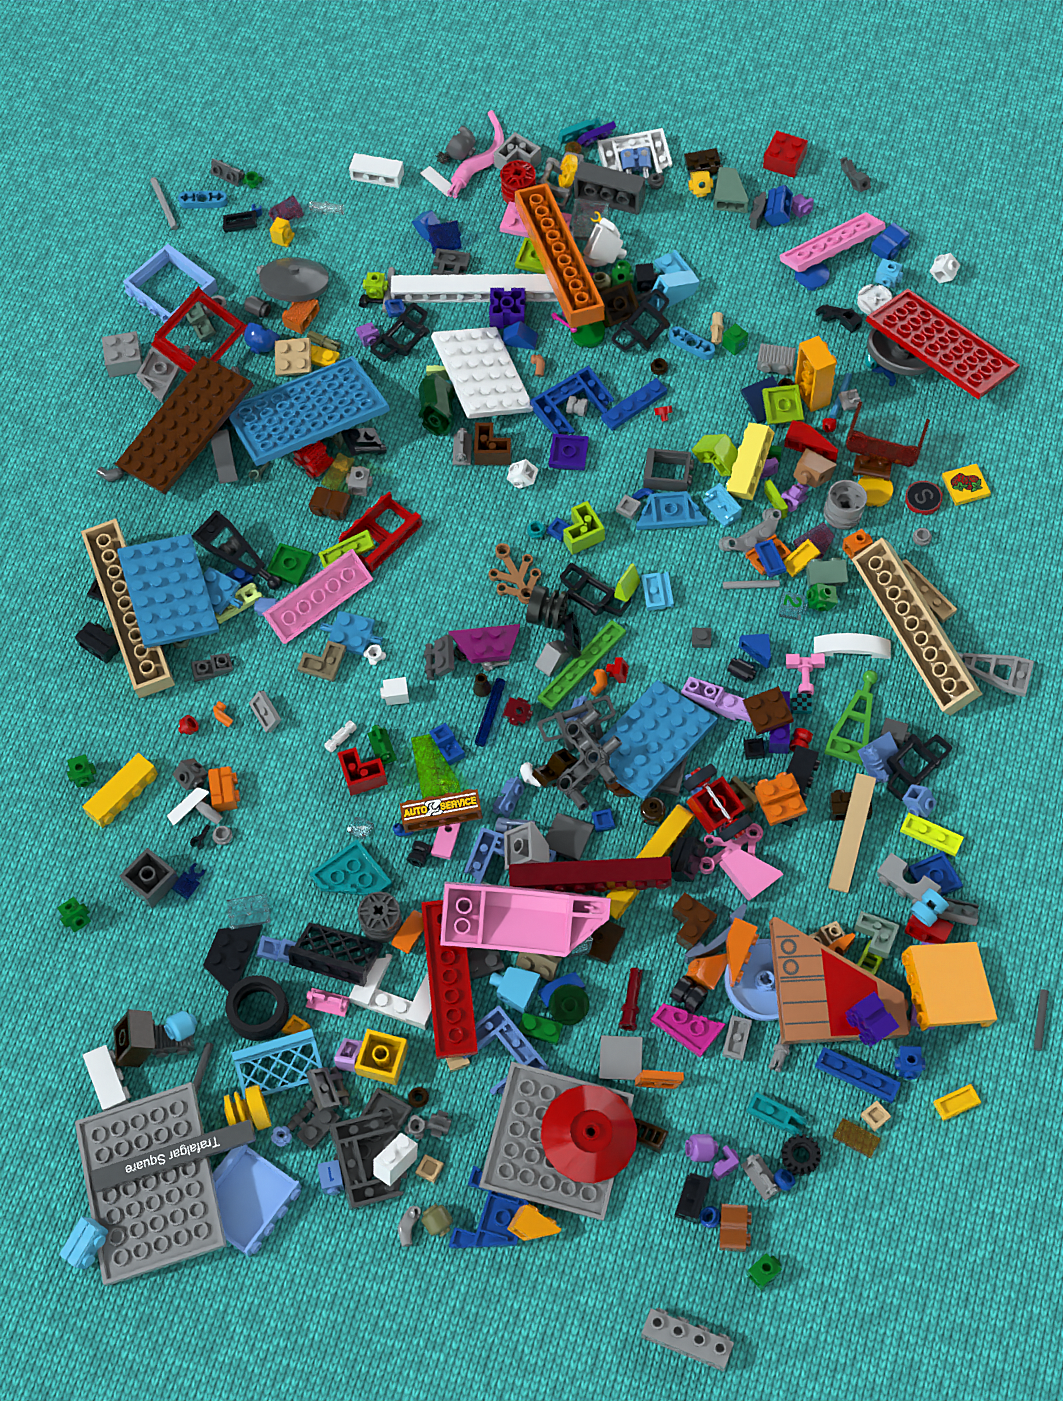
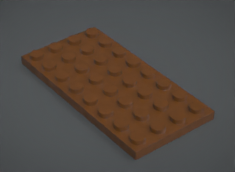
(184, 425)

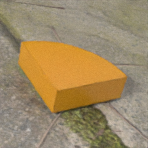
(295, 1025)

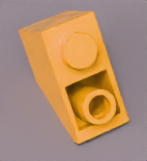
(530, 1224)

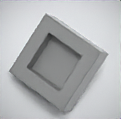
(628, 507)

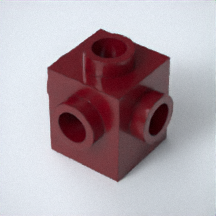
(511, 714)

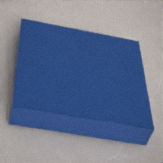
(938, 870)

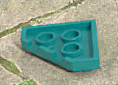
(351, 873)

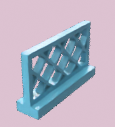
(275, 1047)

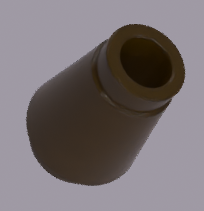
(481, 685)

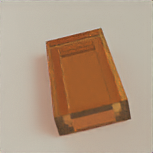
(856, 1138)

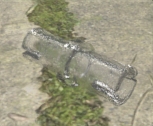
(326, 207)

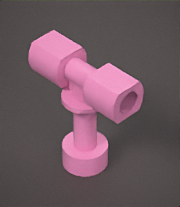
(805, 665)

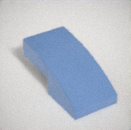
(274, 949)

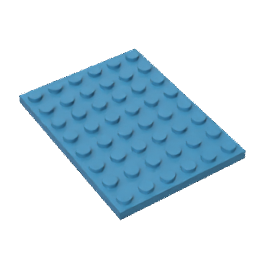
(306, 410)

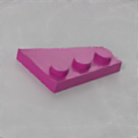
(688, 1029)

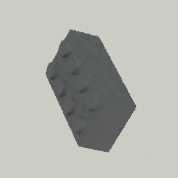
(615, 187)

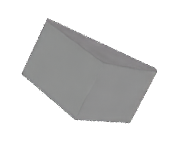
(552, 657)

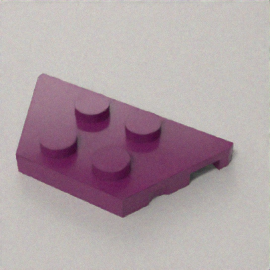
(486, 643)

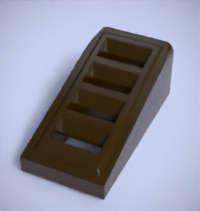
(663, 1135)

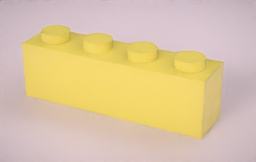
(750, 461)

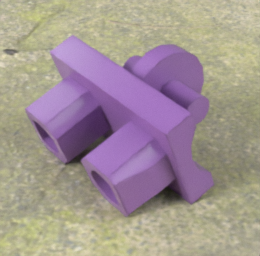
(795, 496)

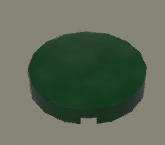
(569, 1004)

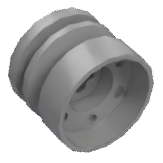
(845, 504)

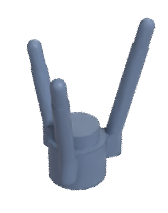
(507, 824)

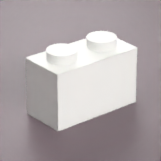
(395, 1159)

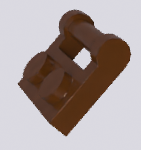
(872, 467)

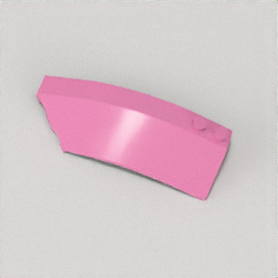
(519, 918)

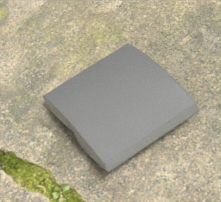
(620, 1057)

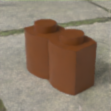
(734, 1228)

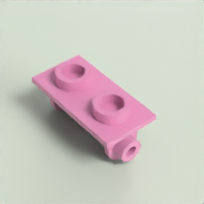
(327, 1002)

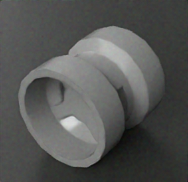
(577, 406)

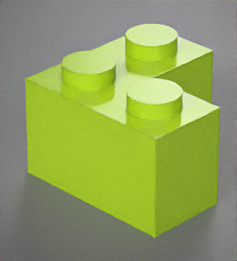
(717, 450)
(586, 529)

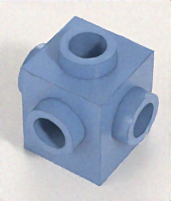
(919, 800)

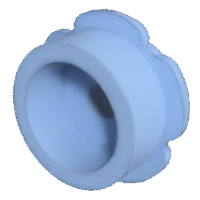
(286, 1136)

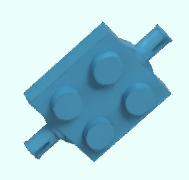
(221, 590)
(353, 632)

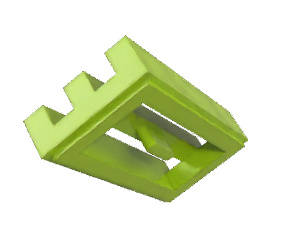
(775, 498)

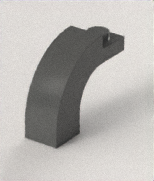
(224, 456)

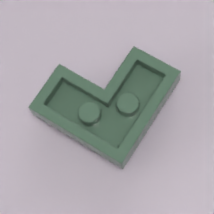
(881, 931)

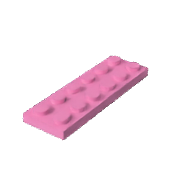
(832, 242)
(317, 596)

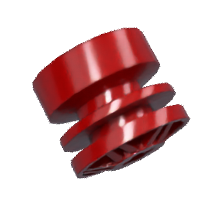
(516, 176)

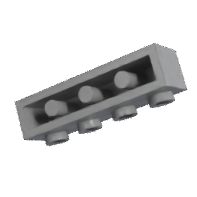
(687, 1339)

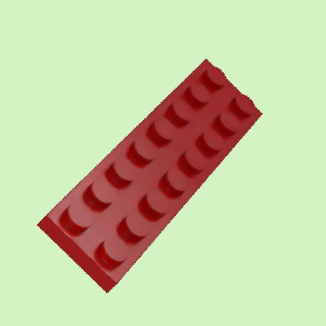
(448, 989)

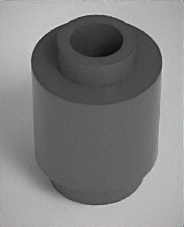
(257, 306)

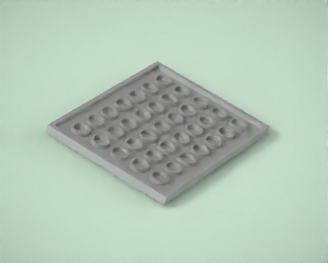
(157, 1216)

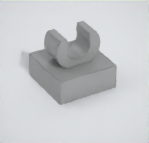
(849, 399)

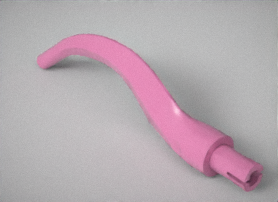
(477, 162)

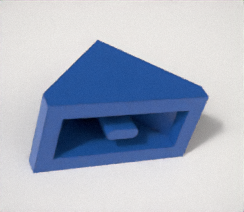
(520, 336)
(757, 647)

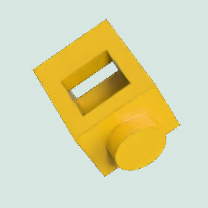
(281, 232)

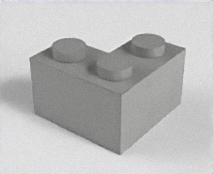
(517, 148)

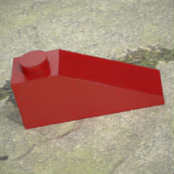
(803, 437)

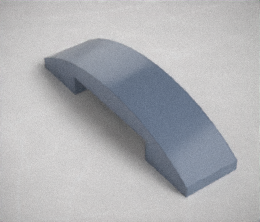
(718, 943)

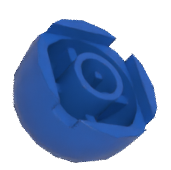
(259, 338)

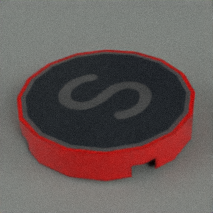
(923, 497)

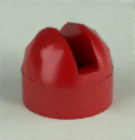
(829, 424)

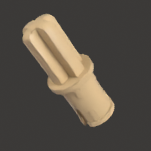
(717, 327)

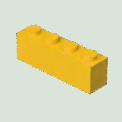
(120, 790)

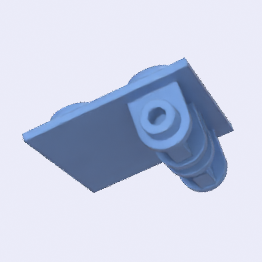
(875, 756)

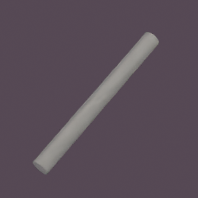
(164, 204)

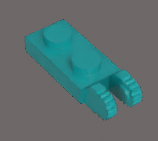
(775, 1114)

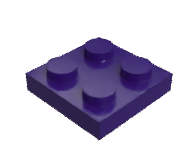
(598, 133)
(568, 452)

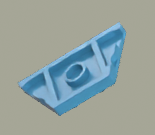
(670, 511)

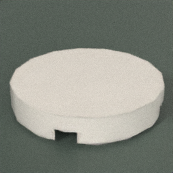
(873, 297)

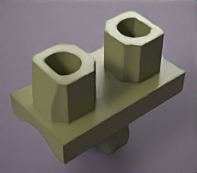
(745, 793)

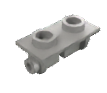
(462, 447)
(760, 1176)

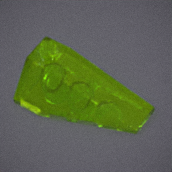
(432, 769)

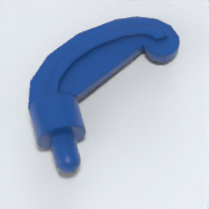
(889, 374)
(642, 492)

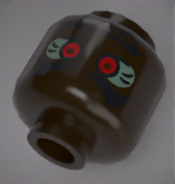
(652, 811)

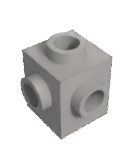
(359, 481)

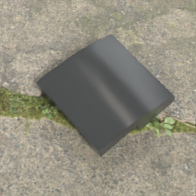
(568, 836)

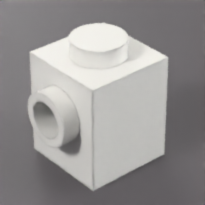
(395, 691)

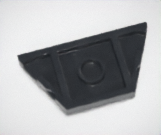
(231, 954)

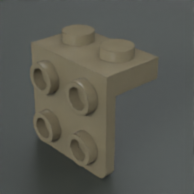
(539, 963)

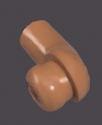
(540, 364)

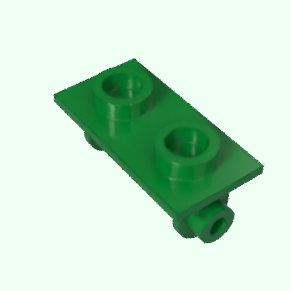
(381, 744)

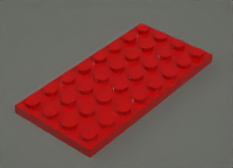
(942, 343)

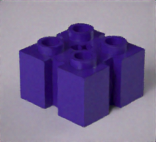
(506, 307)
(871, 1019)

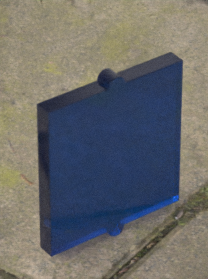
(444, 236)

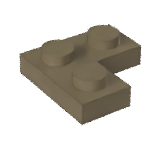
(325, 666)

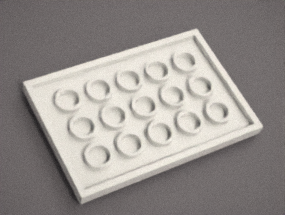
(482, 372)

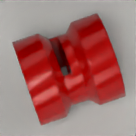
(801, 738)

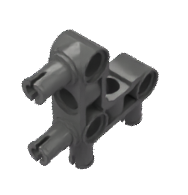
(586, 768)

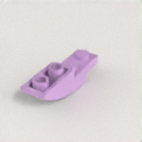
(715, 699)

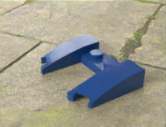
(582, 381)

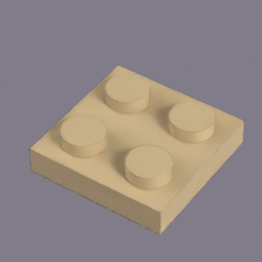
(292, 357)

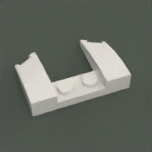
(655, 140)
(414, 1013)

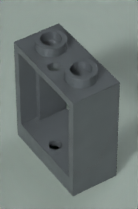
(667, 457)

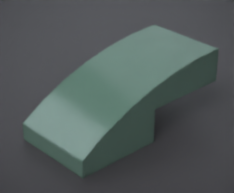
(200, 322)

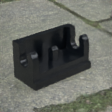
(692, 1198)

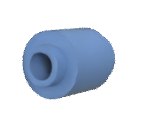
(264, 604)

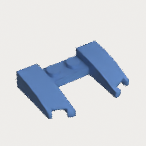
(485, 848)
(500, 1025)

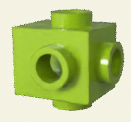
(375, 285)

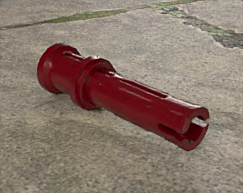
(630, 1007)

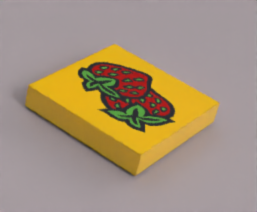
(966, 484)

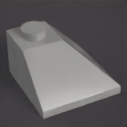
(525, 845)

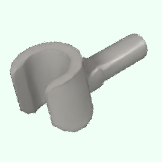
(488, 666)

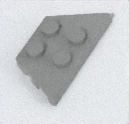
(159, 373)

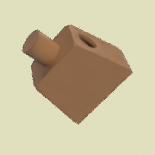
(814, 469)

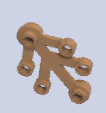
(516, 576)

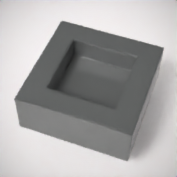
(701, 637)

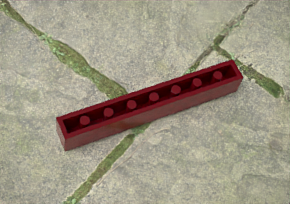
(593, 875)

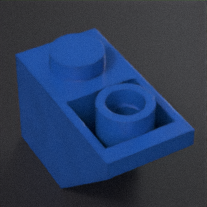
(422, 221)

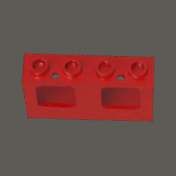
(388, 541)

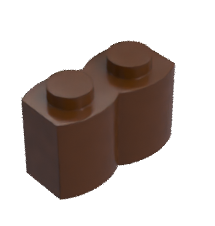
(330, 503)

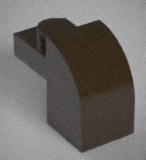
(556, 766)

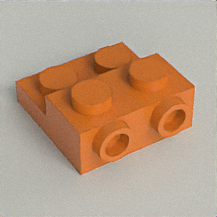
(780, 798)

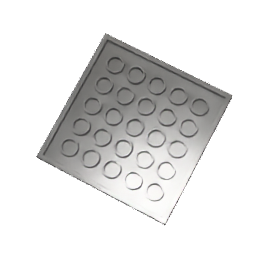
(516, 1154)

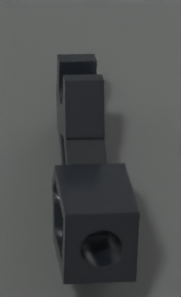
(832, 312)

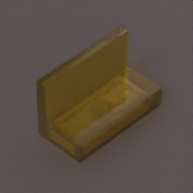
(337, 472)

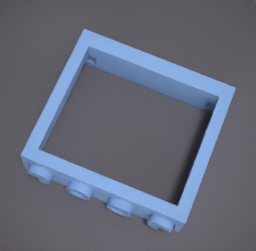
(153, 265)

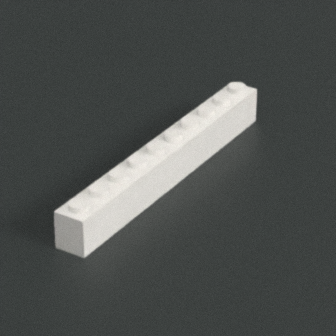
(468, 287)

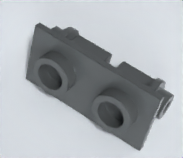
(226, 172)

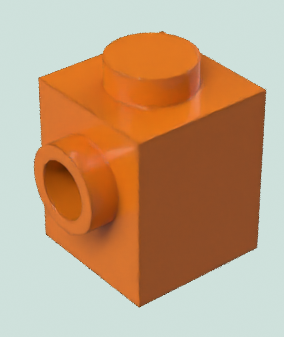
(856, 543)

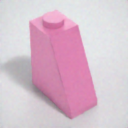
(748, 872)

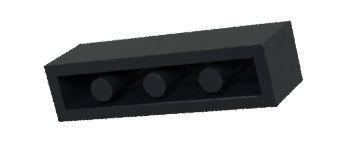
(802, 766)

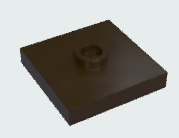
(605, 941)

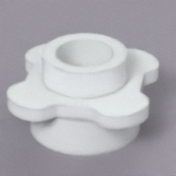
(374, 649)

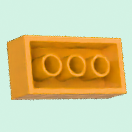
(815, 373)

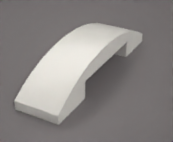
(853, 644)

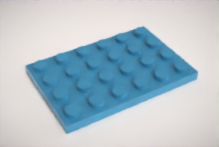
(167, 591)
(656, 738)

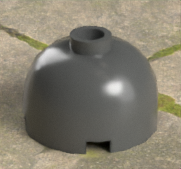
(461, 144)

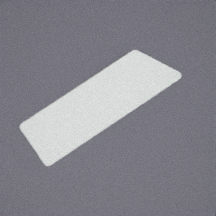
(436, 179)
(186, 805)

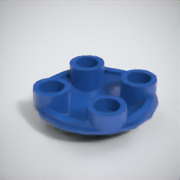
(813, 276)

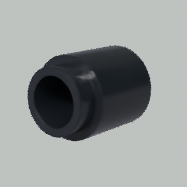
(742, 670)

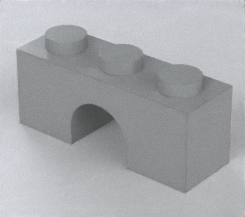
(892, 874)

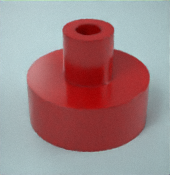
(663, 411)
(188, 725)

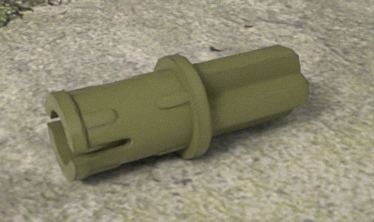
(323, 341)

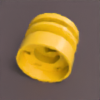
(251, 1108)

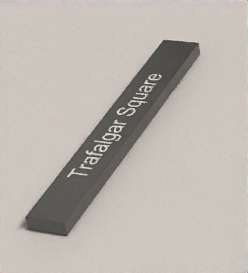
(173, 1156)

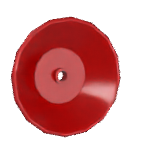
(573, 1150)

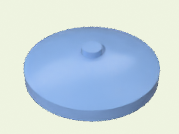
(756, 992)

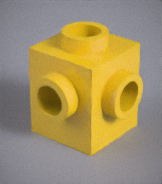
(696, 178)

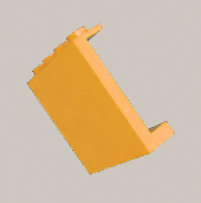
(948, 985)

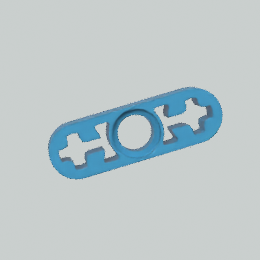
(191, 204)
(688, 336)

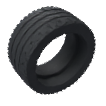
(241, 991)

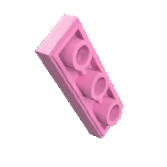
(445, 841)

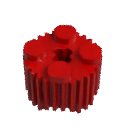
(313, 459)

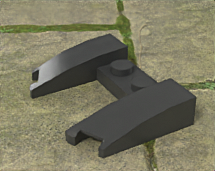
(345, 1138)

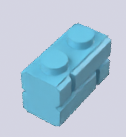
(84, 1243)

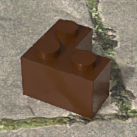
(490, 449)
(696, 918)

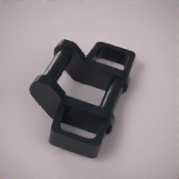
(626, 326)
(404, 350)
(574, 591)
(921, 749)

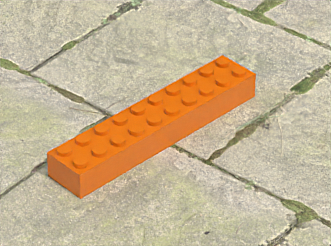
(559, 255)

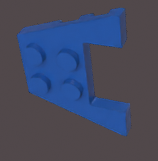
(494, 1221)

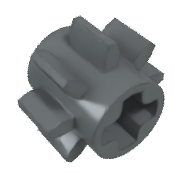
(439, 1123)

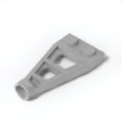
(1019, 676)

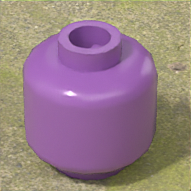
(701, 1148)

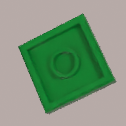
(290, 563)

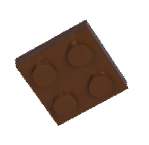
(768, 710)

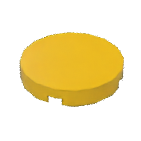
(568, 168)
(878, 491)

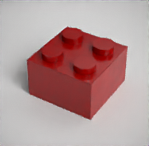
(785, 154)

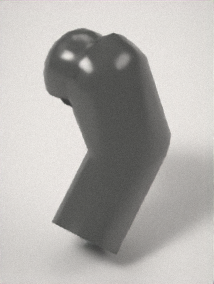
(110, 475)

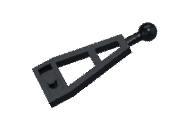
(213, 528)

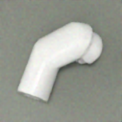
(526, 772)

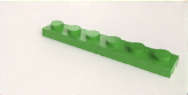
(581, 666)

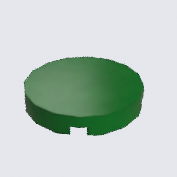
(589, 334)

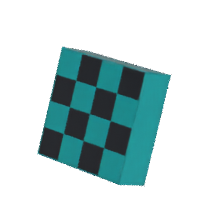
(801, 703)

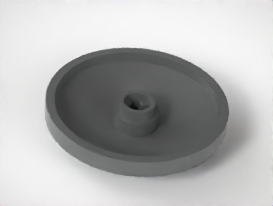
(293, 279)
(893, 356)

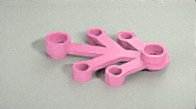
(731, 844)

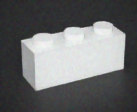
(376, 170)
(106, 1078)

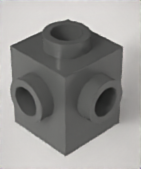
(190, 774)

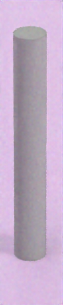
(387, 295)
(751, 584)

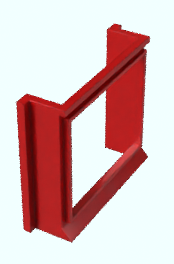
(178, 356)

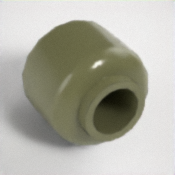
(602, 281)
(437, 1220)

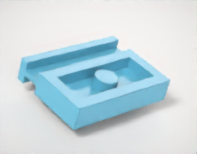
(671, 263)
(657, 591)

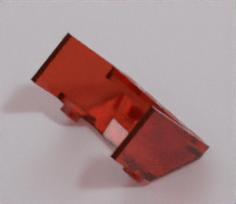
(880, 449)

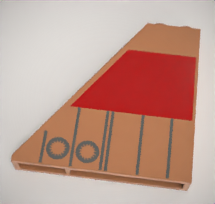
(820, 986)

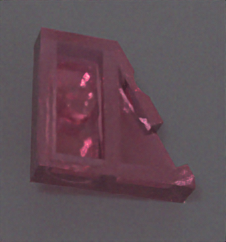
(819, 536)

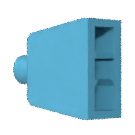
(516, 987)

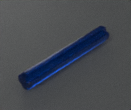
(490, 712)

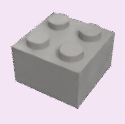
(122, 354)

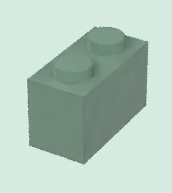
(827, 572)

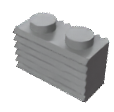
(776, 359)

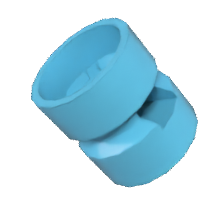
(924, 912)

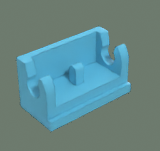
(722, 505)

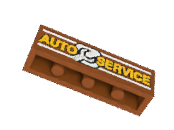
(441, 810)

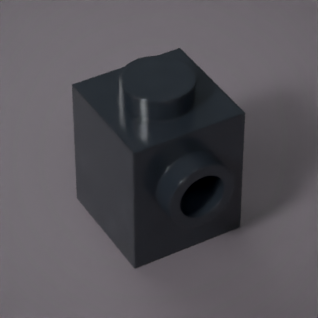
(645, 277)

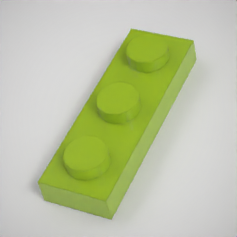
(359, 543)

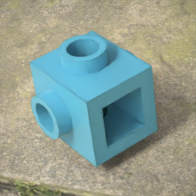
(889, 273)

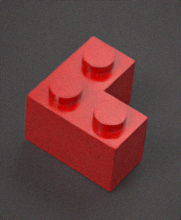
(361, 776)

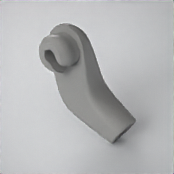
(208, 811)
(406, 1223)

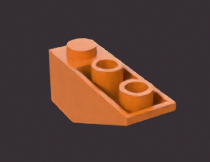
(738, 942)

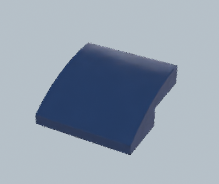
(754, 397)

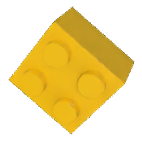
(381, 1057)

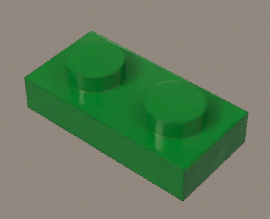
(540, 1028)

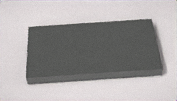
(395, 1113)

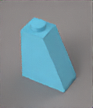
(674, 286)

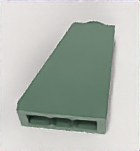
(730, 192)

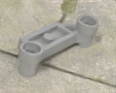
(755, 535)

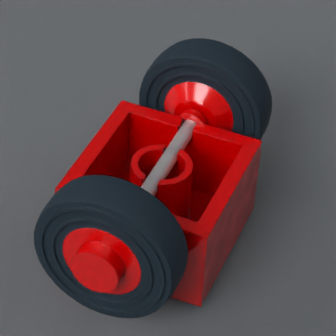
(716, 804)

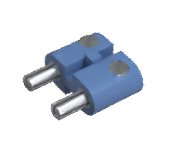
(636, 160)

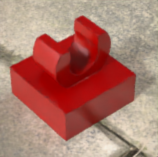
(618, 669)

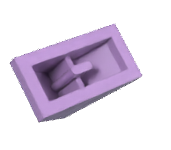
(347, 1054)

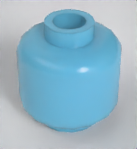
(180, 1025)

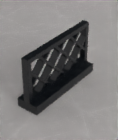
(329, 964)

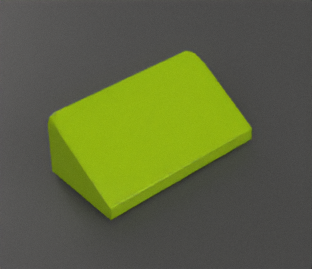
(627, 583)

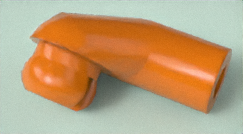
(601, 682)
(220, 715)

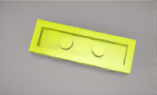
(931, 834)

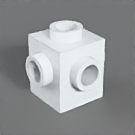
(944, 268)
(522, 474)

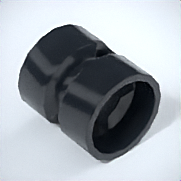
(690, 995)

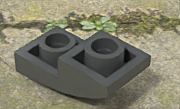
(758, 211)
(214, 667)

